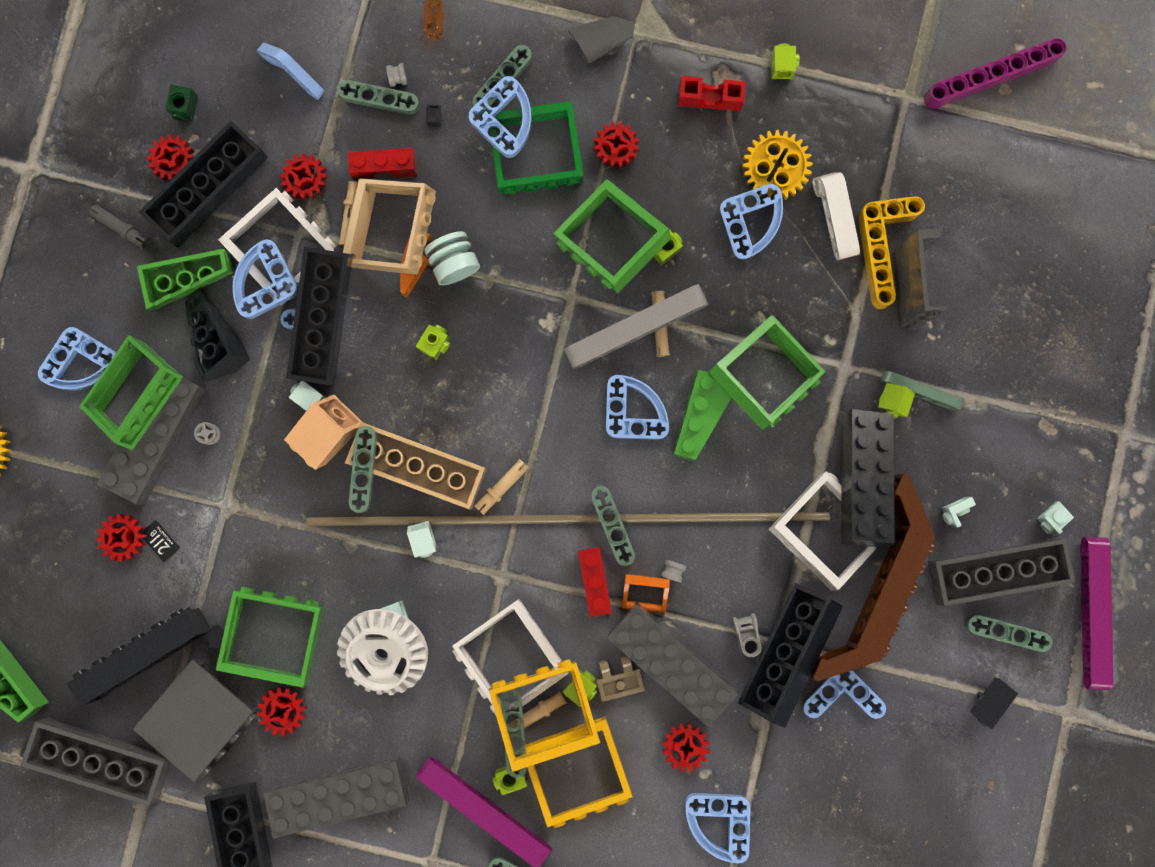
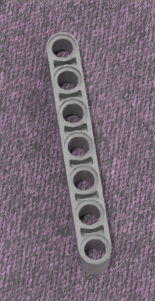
(636, 326)

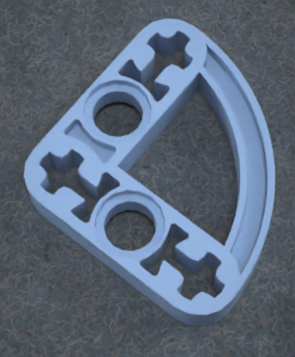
(489, 120)
(741, 209)
(278, 280)
(78, 346)
(626, 423)
(734, 818)

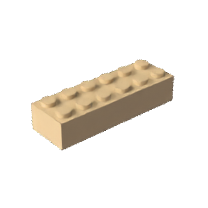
(422, 468)

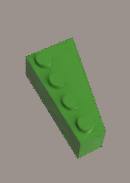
(178, 277)
(701, 415)
(18, 693)

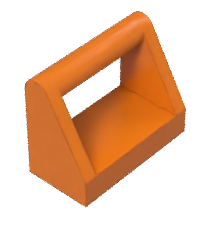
(646, 581)

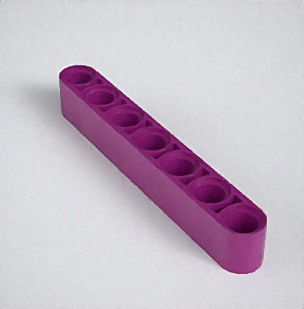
(1004, 69)
(1096, 613)
(484, 812)

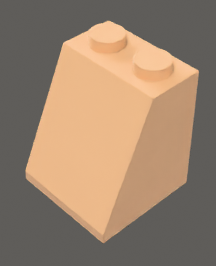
(323, 431)

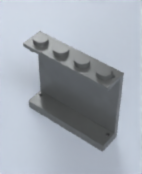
(912, 280)
(195, 721)

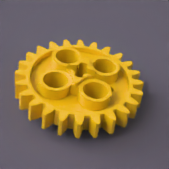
(760, 156)

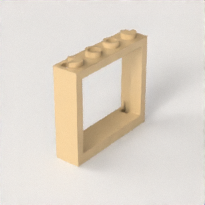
(361, 218)

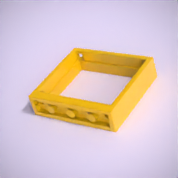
(557, 749)
(598, 805)

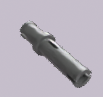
(126, 231)

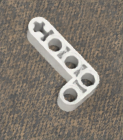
(838, 214)

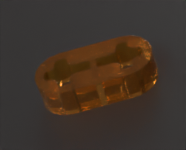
(438, 18)

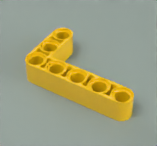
(880, 245)

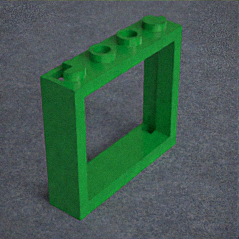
(550, 181)

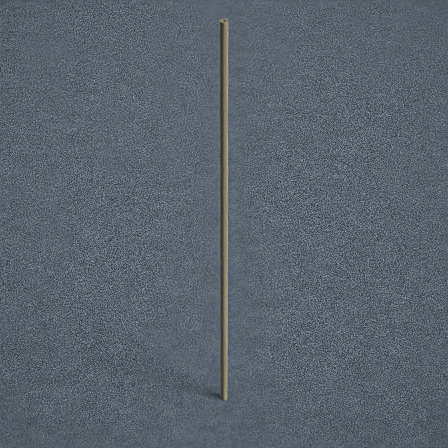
(558, 519)

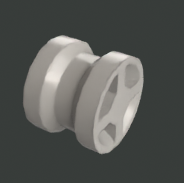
(396, 75)
(202, 433)
(673, 571)

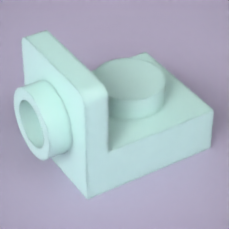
(958, 507)
(1055, 518)

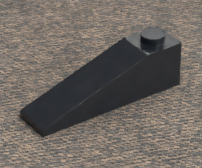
(215, 343)

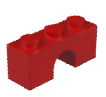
(726, 96)
(392, 161)
(594, 581)

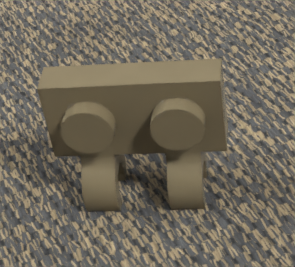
(619, 684)

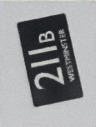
(160, 541)

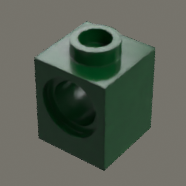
(177, 95)

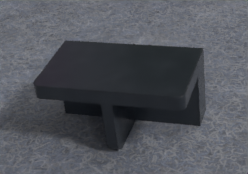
(993, 703)

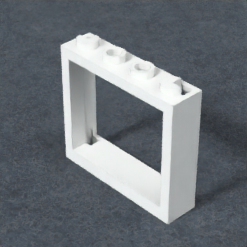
(253, 216)
(801, 551)
(474, 672)

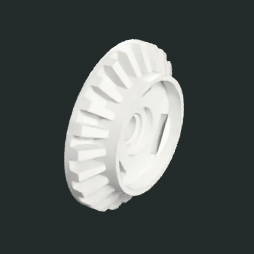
(401, 640)

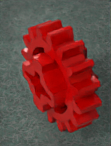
(624, 147)
(164, 152)
(301, 167)
(111, 537)
(277, 703)
(695, 749)

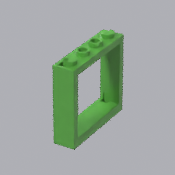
(638, 261)
(791, 349)
(147, 405)
(224, 660)

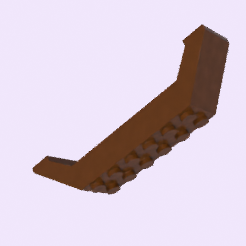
(890, 588)

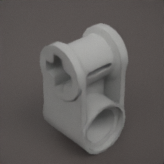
(747, 633)

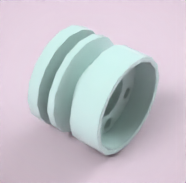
(452, 258)

